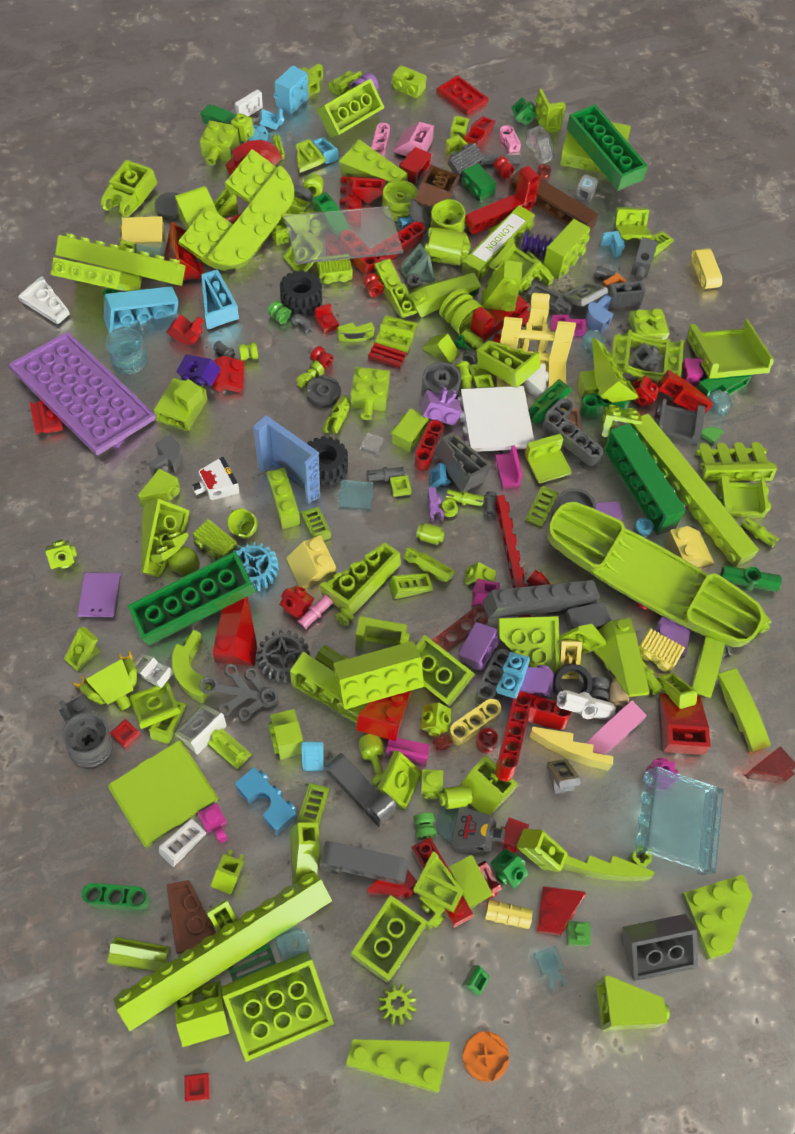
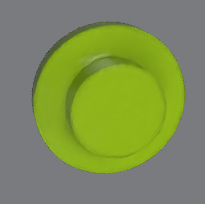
(449, 508)

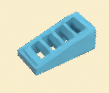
(328, 150)
(312, 756)

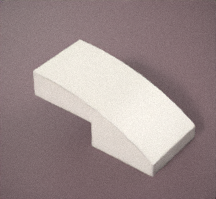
(152, 671)

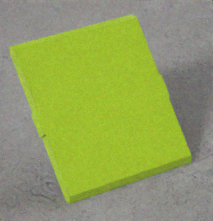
(162, 793)

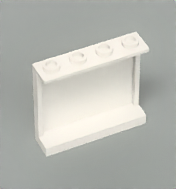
(495, 418)

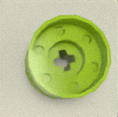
(448, 215)
(459, 309)

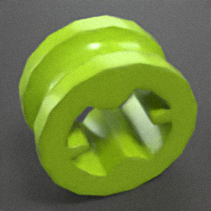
(344, 616)

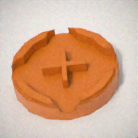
(485, 1056)

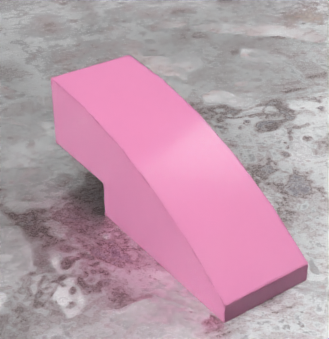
(617, 729)

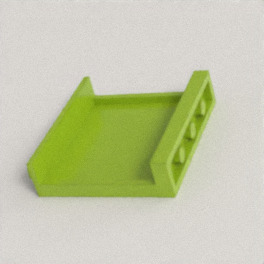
(575, 156)
(95, 275)
(730, 351)

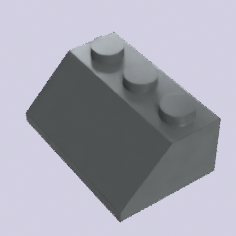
(660, 946)

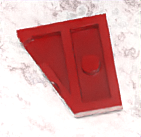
(557, 909)

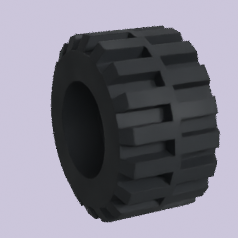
(301, 292)
(335, 451)

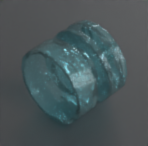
(126, 350)

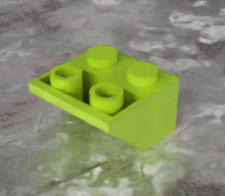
(486, 788)
(201, 1014)

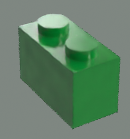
(478, 182)

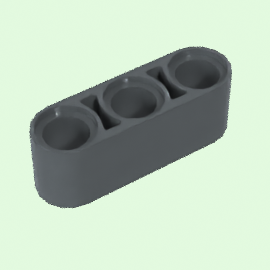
(486, 683)

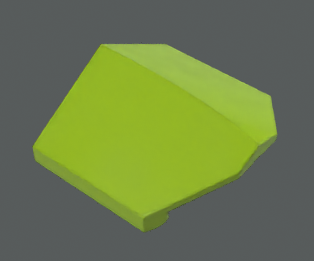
(589, 636)

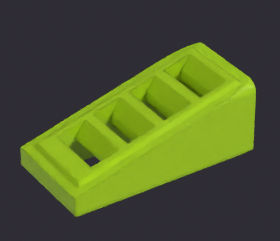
(664, 241)
(547, 496)
(325, 533)
(398, 587)
(679, 691)
(165, 733)
(302, 818)

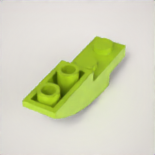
(394, 289)

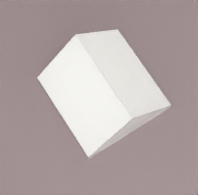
(198, 729)

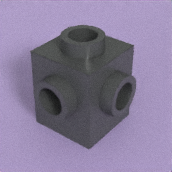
(646, 356)

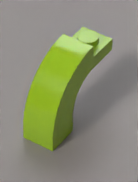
(181, 663)

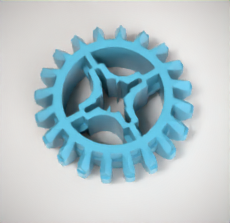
(259, 557)

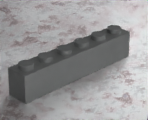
(539, 599)

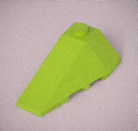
(431, 295)
(609, 376)

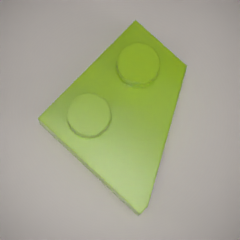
(308, 156)
(438, 884)

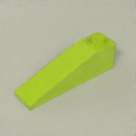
(157, 522)
(623, 656)

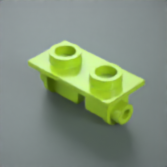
(228, 748)

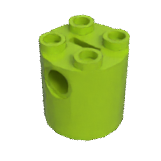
(447, 246)

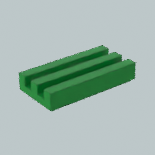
(254, 962)

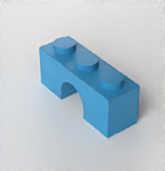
(255, 786)

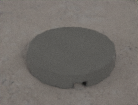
(166, 205)
(323, 391)

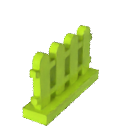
(737, 471)

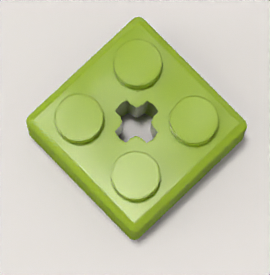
(649, 323)

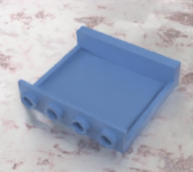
(283, 449)

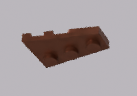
(187, 916)

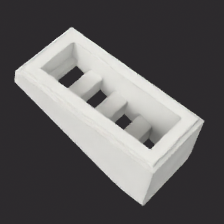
(174, 859)

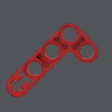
(487, 323)

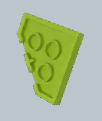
(533, 638)
(718, 913)

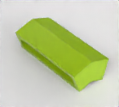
(138, 954)

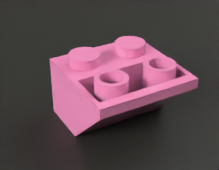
(418, 135)

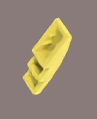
(563, 744)

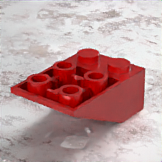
(684, 729)

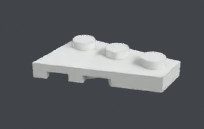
(44, 301)

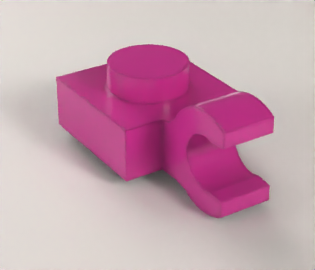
(213, 821)

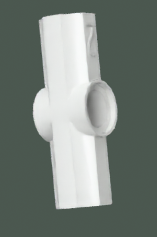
(585, 705)

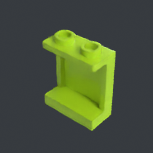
(530, 267)
(744, 498)
(380, 632)

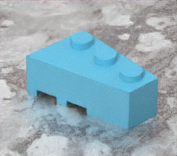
(218, 301)

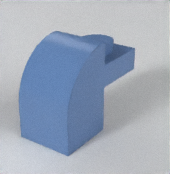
(597, 314)

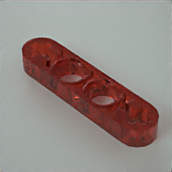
(456, 628)

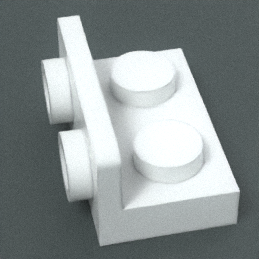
(249, 104)

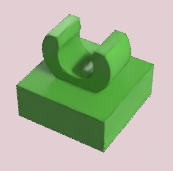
(578, 933)

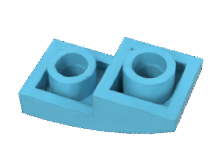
(513, 675)

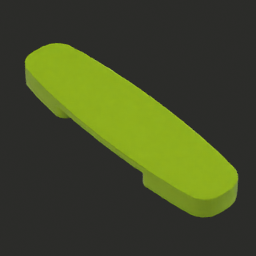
(654, 575)

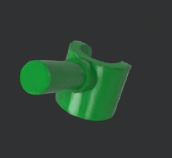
(460, 343)

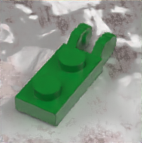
(548, 400)

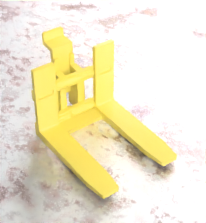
(538, 330)

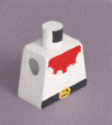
(216, 480)

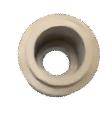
(617, 695)

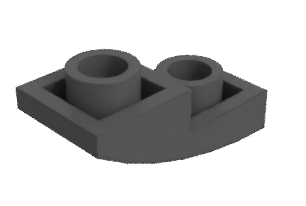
(419, 214)

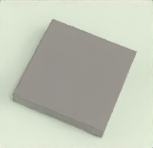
(584, 294)

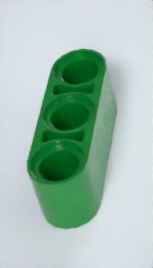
(593, 405)
(106, 892)

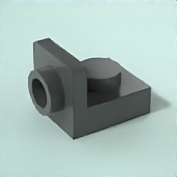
(75, 707)

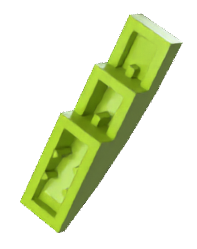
(744, 709)
(615, 869)

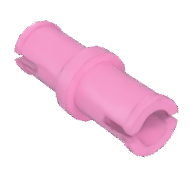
(314, 612)

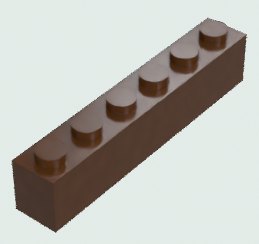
(559, 204)

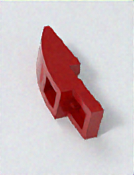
(422, 854)

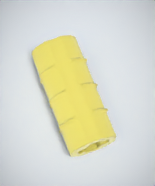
(509, 914)

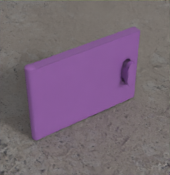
(98, 594)

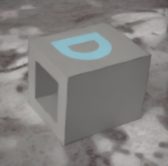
(586, 188)

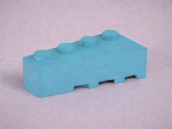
(136, 306)

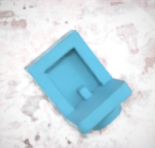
(270, 119)
(613, 240)

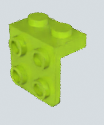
(632, 223)

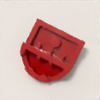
(230, 375)

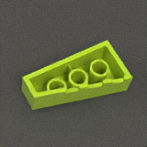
(368, 163)
(362, 578)
(320, 684)
(406, 1062)

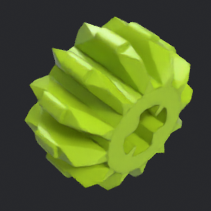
(402, 1011)

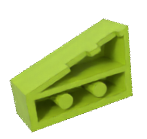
(504, 287)
(508, 363)

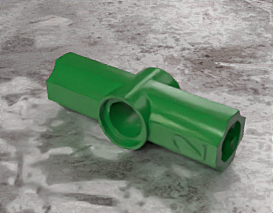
(759, 580)

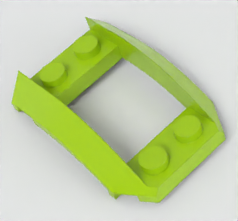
(672, 350)

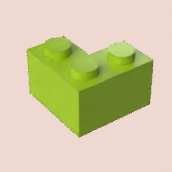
(286, 734)

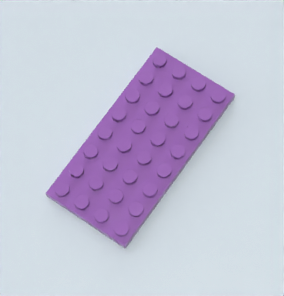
(82, 392)

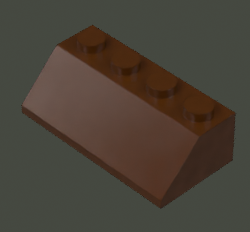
(436, 186)

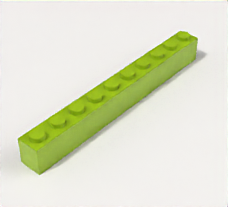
(696, 494)
(221, 950)

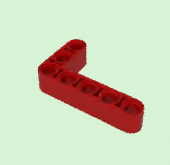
(498, 211)
(408, 237)
(523, 709)

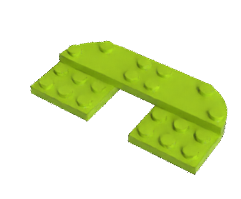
(234, 245)

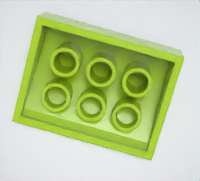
(277, 1006)

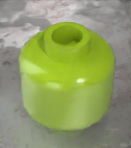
(314, 183)

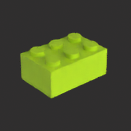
(567, 248)
(442, 672)
(389, 939)

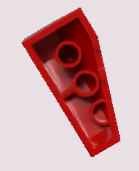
(235, 636)

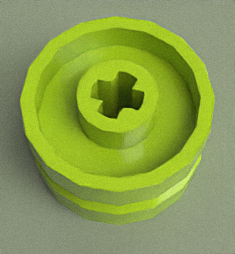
(398, 198)

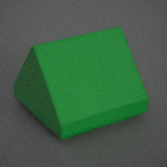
(476, 980)

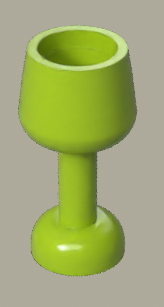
(371, 750)

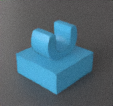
(439, 476)

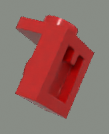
(325, 318)

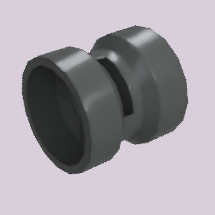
(599, 688)

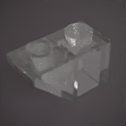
(540, 144)

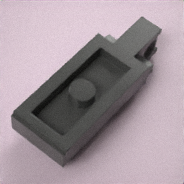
(556, 300)

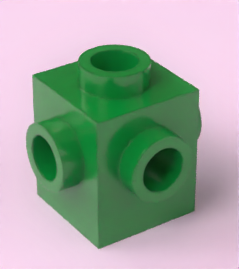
(524, 111)
(509, 868)

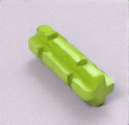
(277, 142)

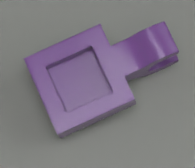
(433, 502)

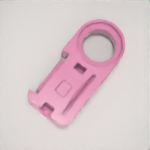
(510, 140)

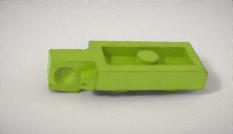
(429, 564)

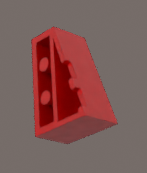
(384, 716)

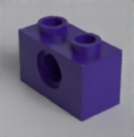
(198, 370)

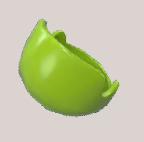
(242, 523)
(184, 561)

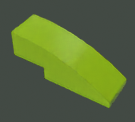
(707, 667)

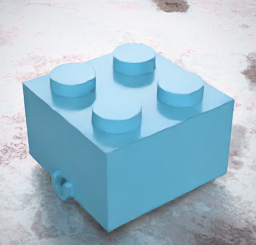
(291, 89)

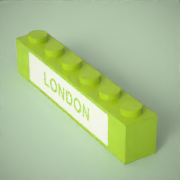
(510, 229)

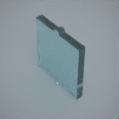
(356, 495)

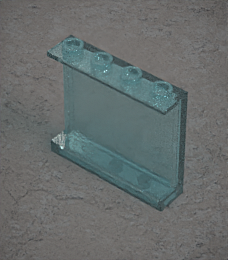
(680, 820)

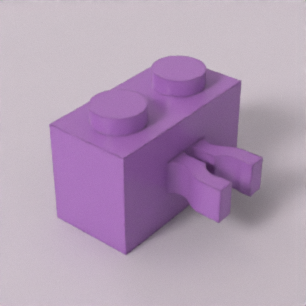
(440, 406)

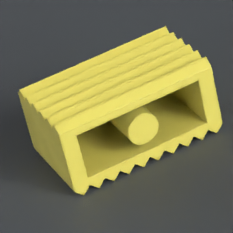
(660, 650)

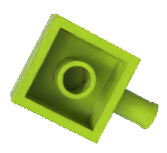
(219, 141)
(370, 390)

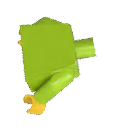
(111, 683)

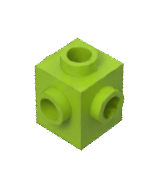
(61, 554)
(435, 719)

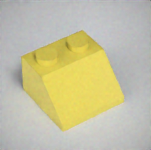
(689, 546)
(311, 563)

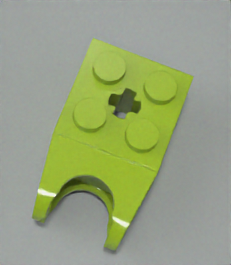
(128, 188)

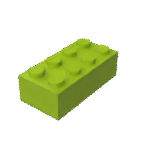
(350, 108)
(378, 674)

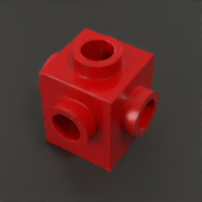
(645, 390)
(296, 601)

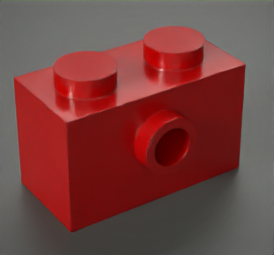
(416, 164)

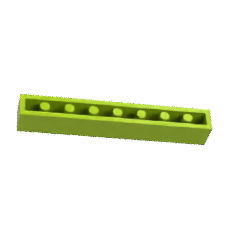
(120, 260)

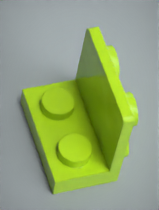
(549, 115)
(615, 413)
(547, 458)

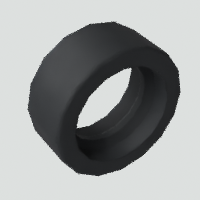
(587, 686)

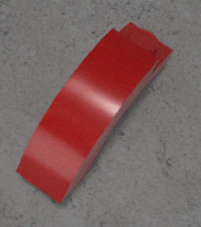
(264, 148)

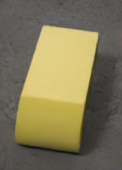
(706, 268)
(480, 714)

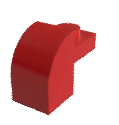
(184, 330)

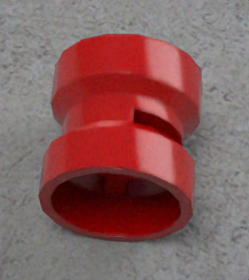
(504, 167)
(373, 285)
(320, 355)
(487, 736)

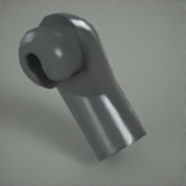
(298, 318)

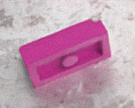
(509, 468)
(414, 751)

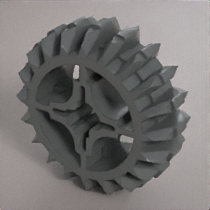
(274, 656)

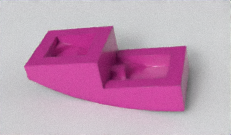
(580, 328)

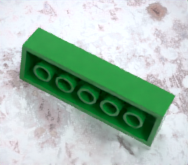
(606, 147)
(644, 479)
(191, 598)

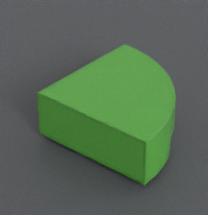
(712, 434)

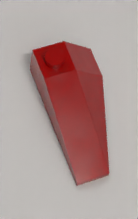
(193, 269)

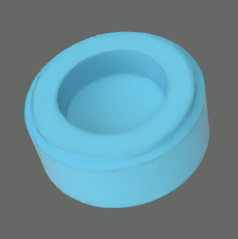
(643, 527)

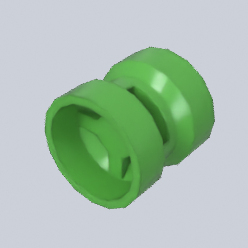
(277, 310)
(425, 826)

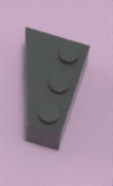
(462, 462)

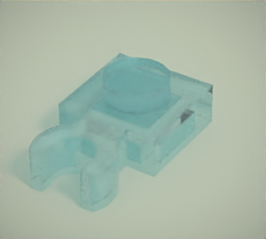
(550, 964)

